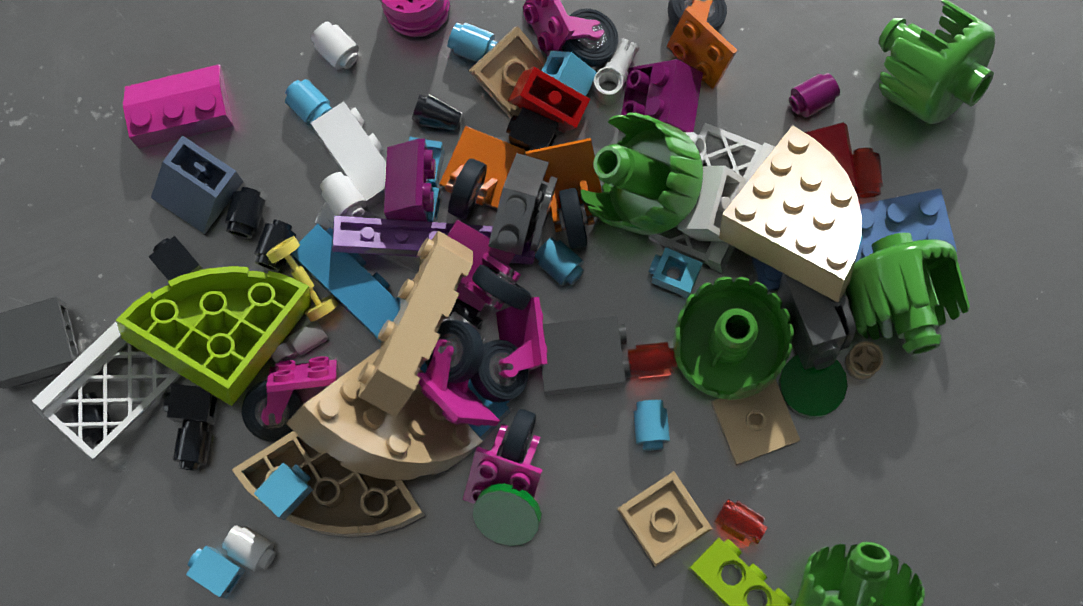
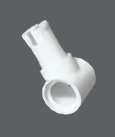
(616, 72)

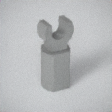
(301, 342)

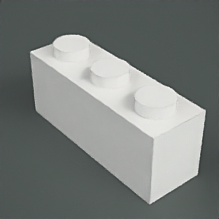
(354, 151)

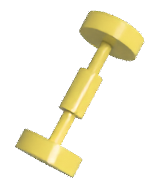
(321, 306)

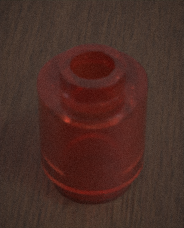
(868, 173)
(651, 360)
(741, 522)

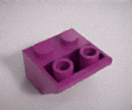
(664, 92)
(407, 181)

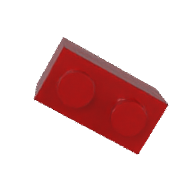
(549, 98)

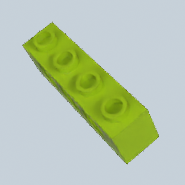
(721, 554)

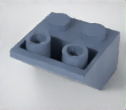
(194, 184)

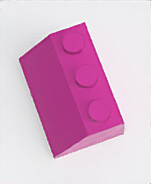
(176, 106)

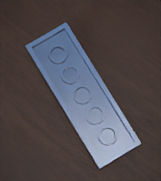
(917, 213)

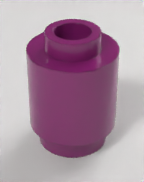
(814, 94)

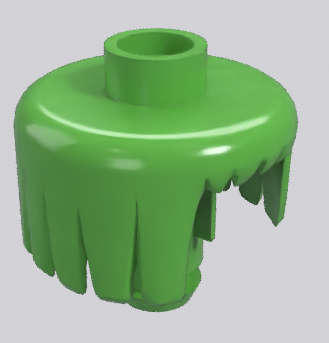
(937, 69)
(647, 176)
(909, 287)
(732, 338)
(860, 579)

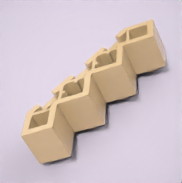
(414, 330)

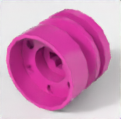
(417, 17)

